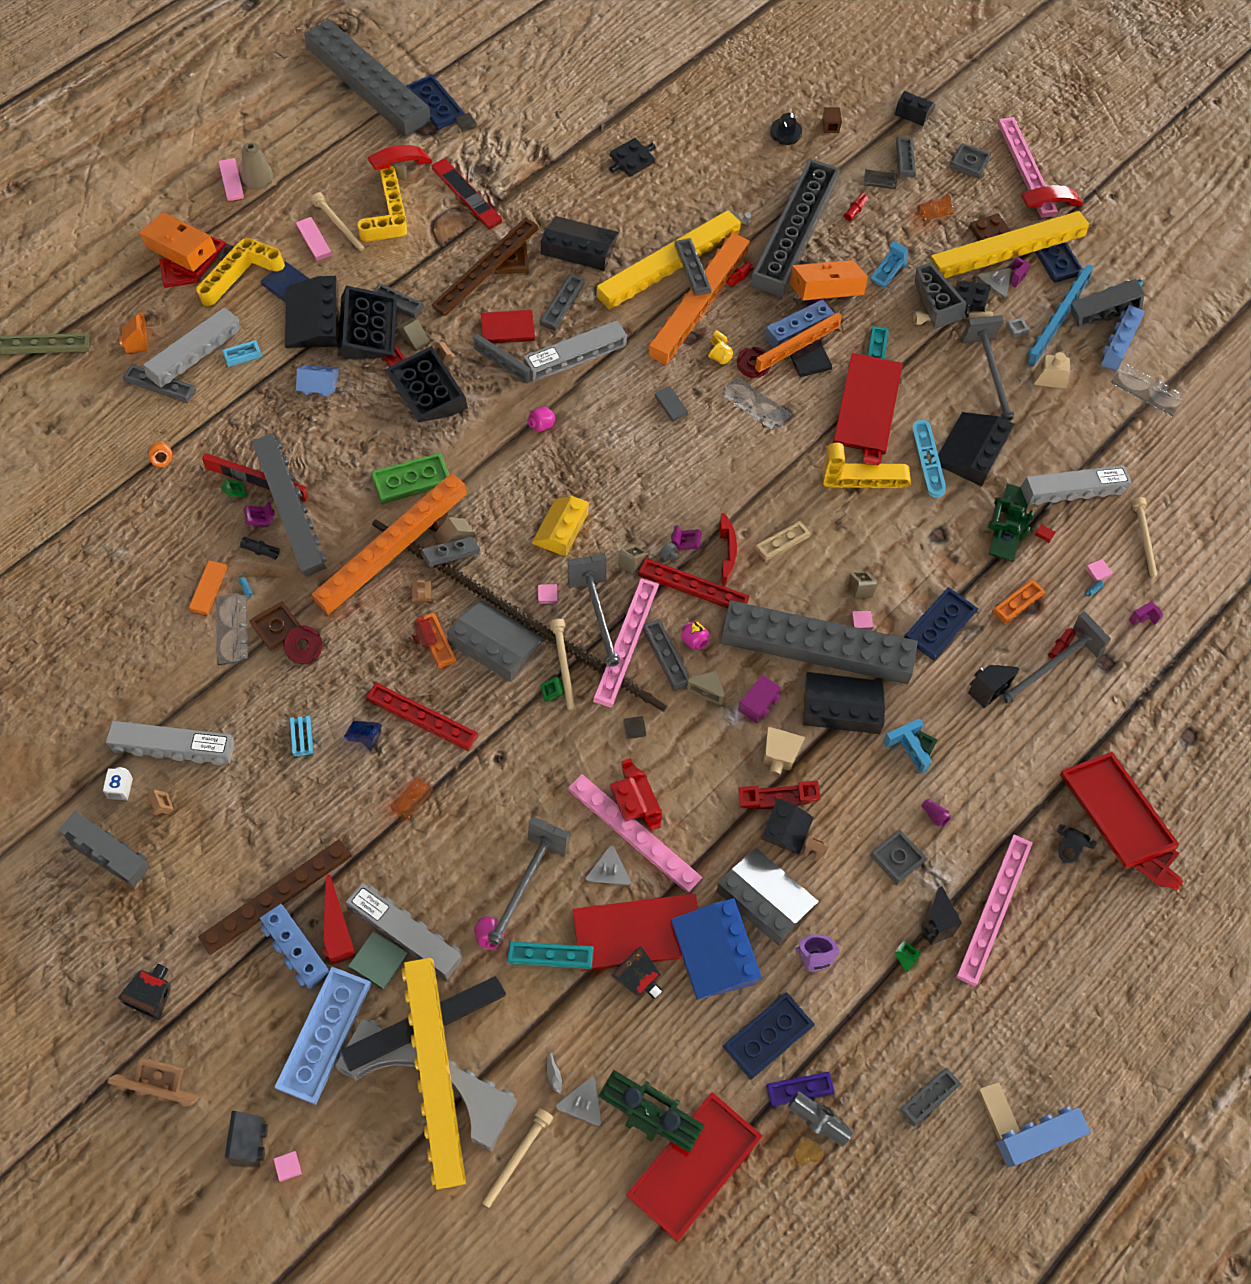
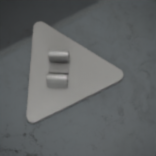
(997, 279)
(609, 870)
(583, 1103)

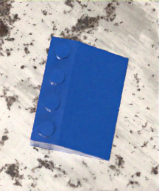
(716, 949)

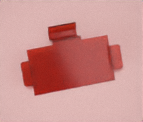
(424, 633)

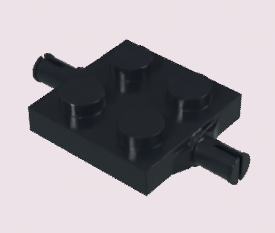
(632, 157)
(974, 294)

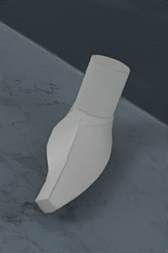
(745, 220)
(553, 1074)

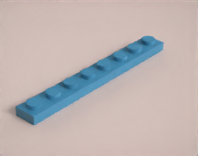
(1061, 312)

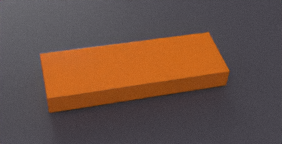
(208, 587)
(1018, 601)
(441, 649)

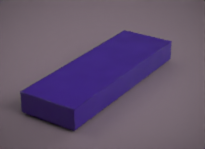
(811, 1086)

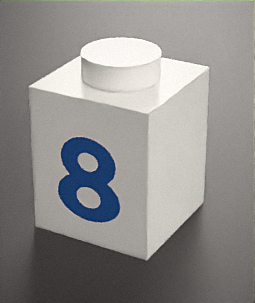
(117, 784)

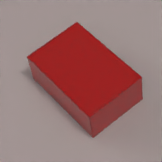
(1045, 533)

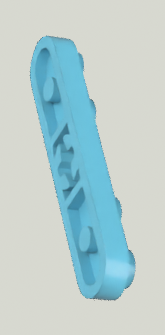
(932, 473)

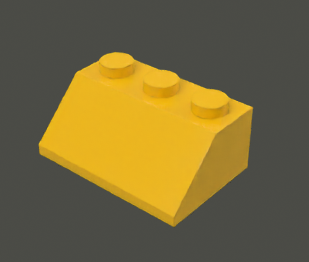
(562, 525)

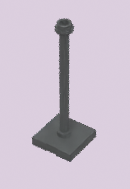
(983, 330)
(588, 572)
(1089, 634)
(546, 837)

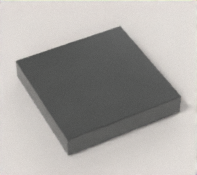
(970, 160)
(898, 857)

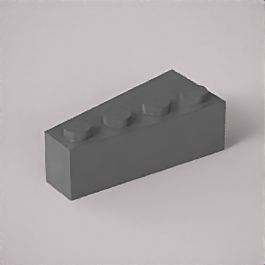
(938, 296)
(1107, 303)
(104, 849)

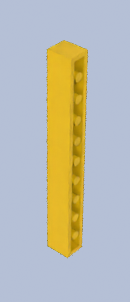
(1010, 244)
(665, 261)
(434, 1073)

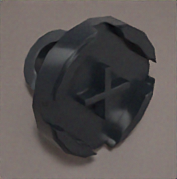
(786, 129)
(1075, 840)

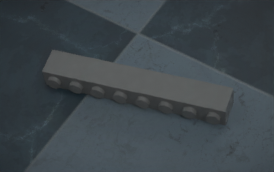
(289, 505)

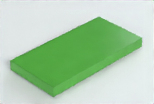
(409, 478)

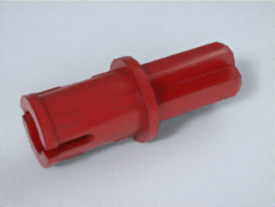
(856, 207)
(740, 274)
(1062, 642)

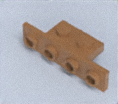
(157, 1080)

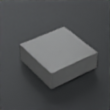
(1017, 327)

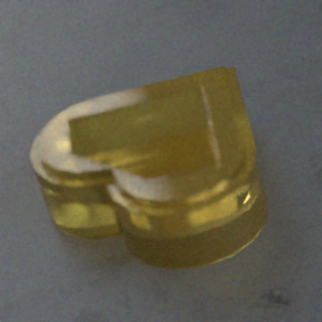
(807, 1151)

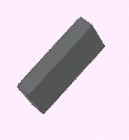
(671, 404)

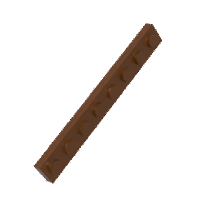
(485, 266)
(277, 894)

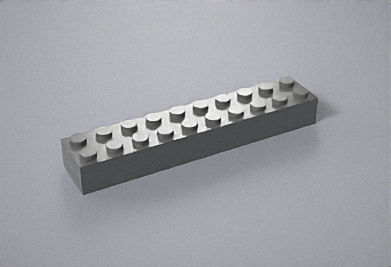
(367, 77)
(795, 227)
(819, 642)

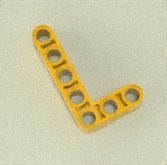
(394, 223)
(234, 265)
(844, 475)

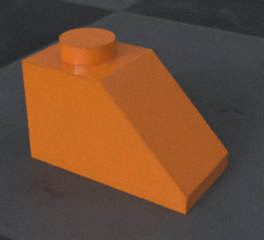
(134, 335)

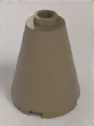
(254, 167)

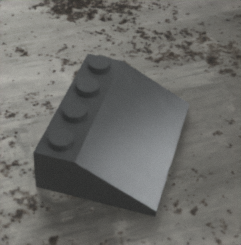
(494, 640)
(766, 896)

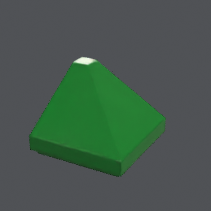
(233, 488)
(552, 688)
(907, 955)

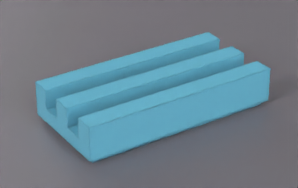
(242, 355)
(300, 721)

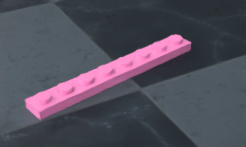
(1025, 161)
(626, 642)
(635, 834)
(994, 910)

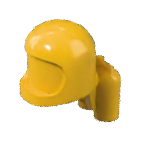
(721, 352)

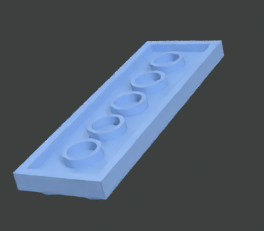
(323, 1035)

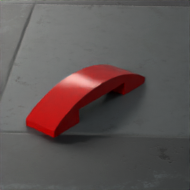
(400, 153)
(1047, 194)
(727, 531)
(765, 798)

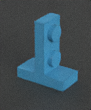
(891, 264)
(911, 743)

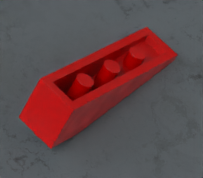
(335, 935)

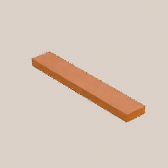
(798, 342)

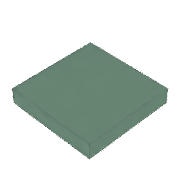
(378, 960)

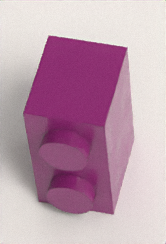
(759, 699)

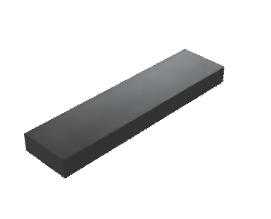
(692, 267)
(562, 302)
(502, 358)
(175, 389)
(666, 654)

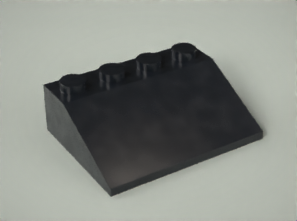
(578, 242)
(312, 313)
(366, 324)
(427, 386)
(974, 445)
(844, 703)

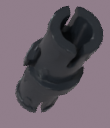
(259, 548)

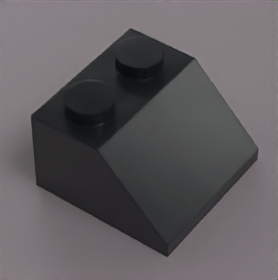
(914, 108)
(991, 683)
(787, 826)
(940, 919)
(246, 1140)

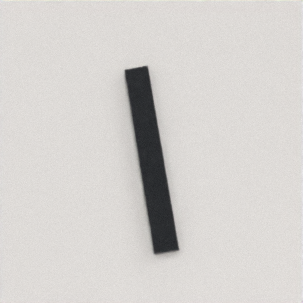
(400, 1033)

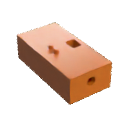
(178, 241)
(828, 280)

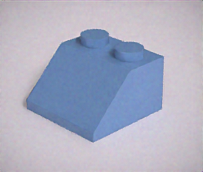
(317, 379)

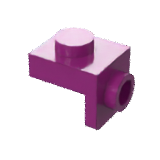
(259, 515)
(686, 539)

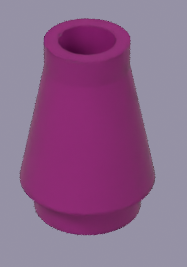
(937, 814)

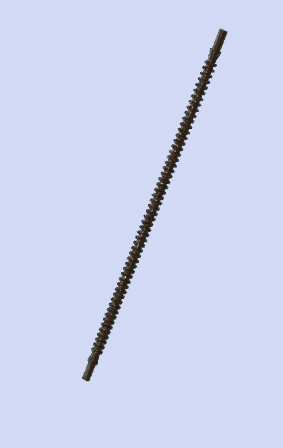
(416, 549)

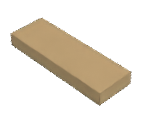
(782, 541)
(998, 1109)

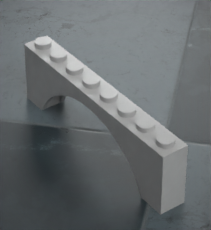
(486, 1105)

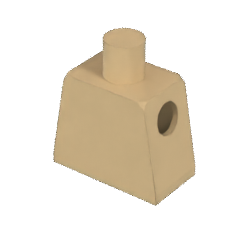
(1053, 371)
(781, 750)

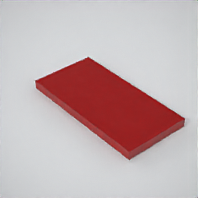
(868, 403)
(1119, 810)
(623, 927)
(683, 1182)

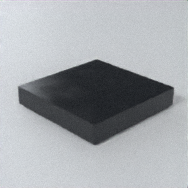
(811, 359)

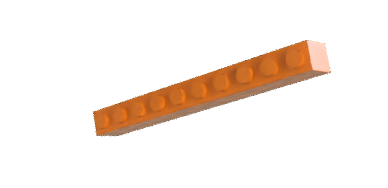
(693, 307)
(389, 544)

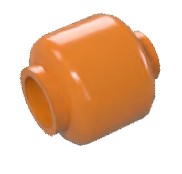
(164, 454)

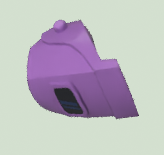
(817, 952)

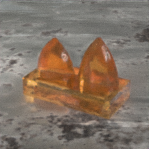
(936, 209)
(411, 798)

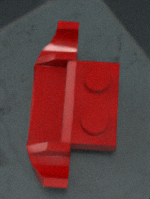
(636, 797)
(1158, 870)

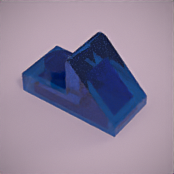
(364, 732)

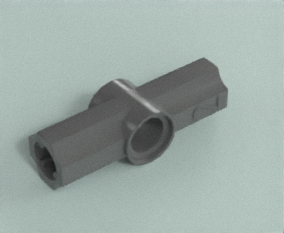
(820, 1119)

